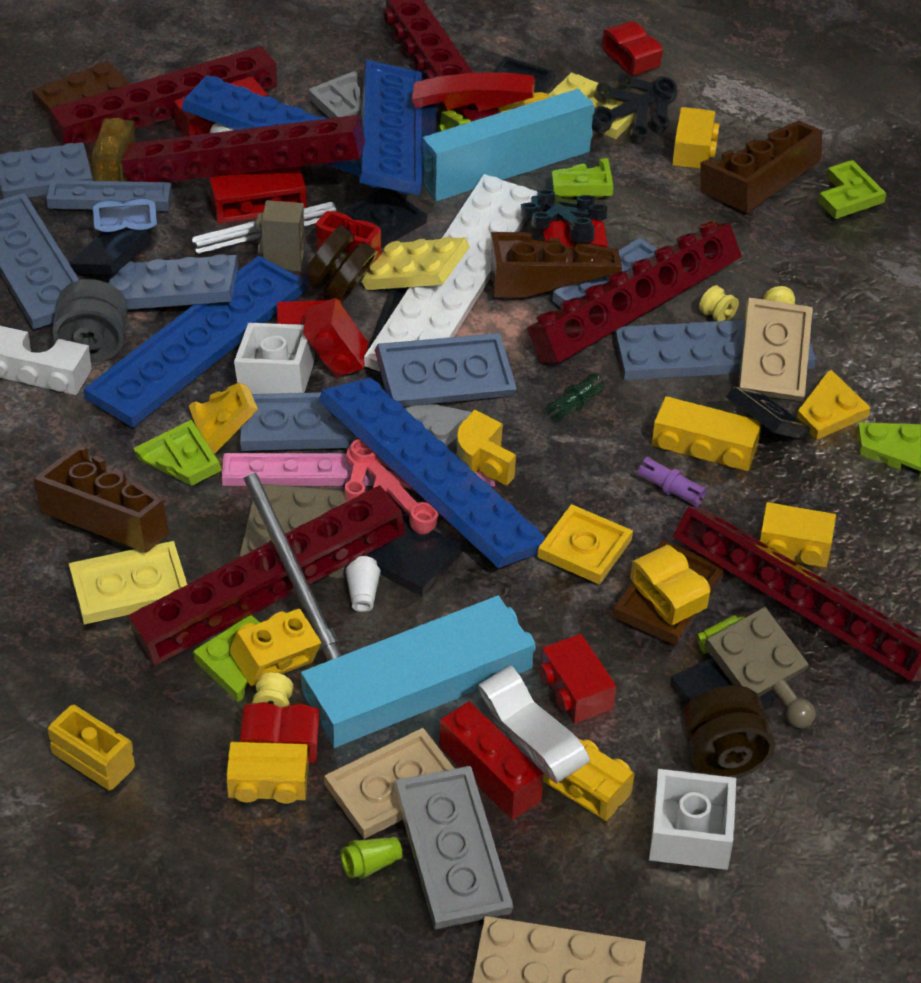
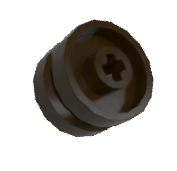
(335, 263)
(728, 732)

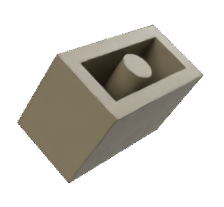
(282, 234)

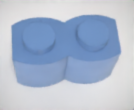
(114, 215)

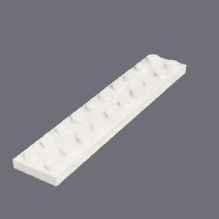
(441, 309)

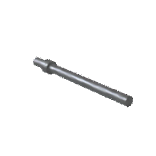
(292, 567)

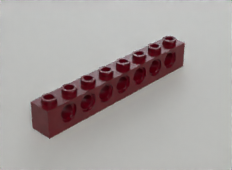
(429, 46)
(154, 98)
(245, 150)
(633, 292)
(260, 578)
(802, 591)

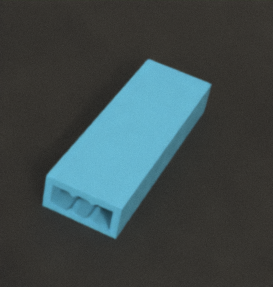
(507, 144)
(416, 670)

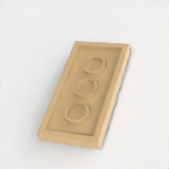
(548, 954)

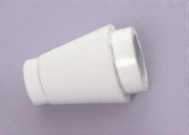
(362, 582)

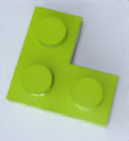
(853, 190)

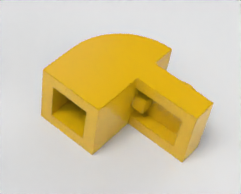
(480, 447)

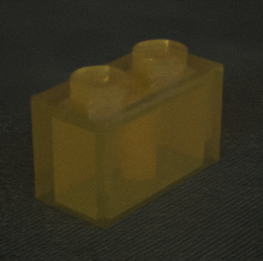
(110, 148)

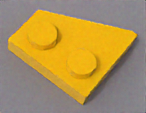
(832, 407)
(223, 414)

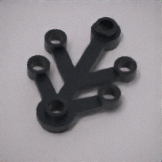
(661, 91)
(548, 206)

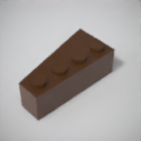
(762, 167)
(101, 500)

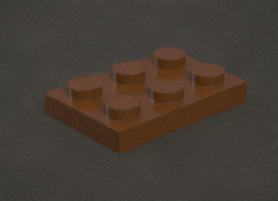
(79, 85)
(640, 612)

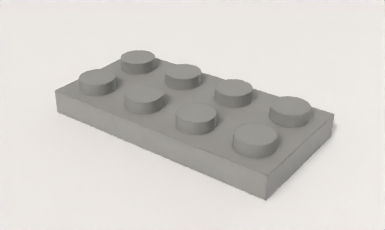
(453, 847)

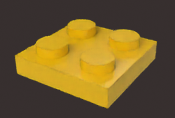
(585, 544)

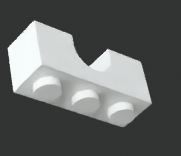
(59, 369)

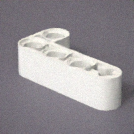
(530, 727)

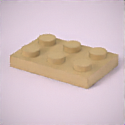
(775, 348)
(367, 784)

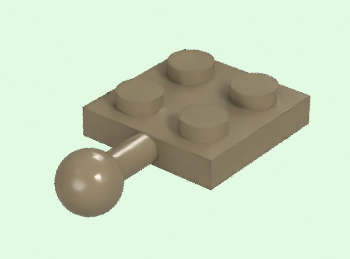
(763, 658)

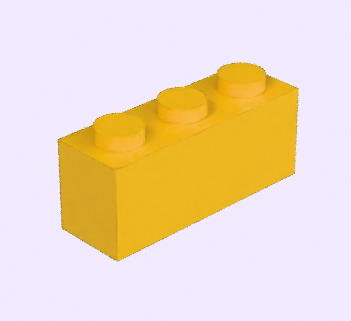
(706, 433)

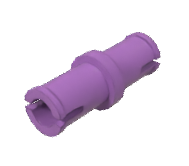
(672, 482)

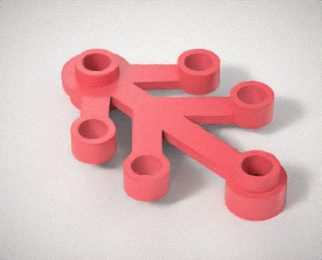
(422, 515)

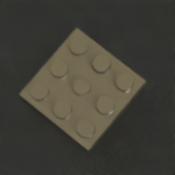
(293, 508)

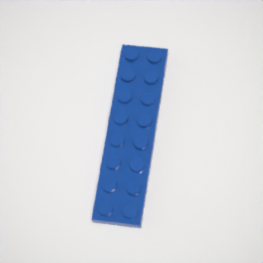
(243, 109)
(391, 129)
(191, 343)
(434, 471)

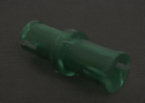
(575, 397)

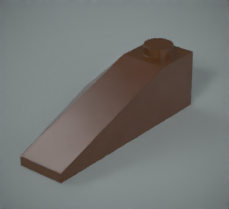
(533, 267)

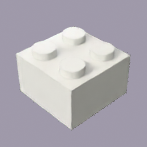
(274, 358)
(693, 819)

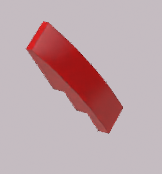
(483, 89)

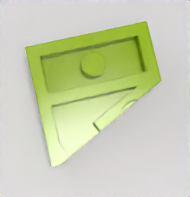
(583, 181)
(891, 443)
(180, 454)

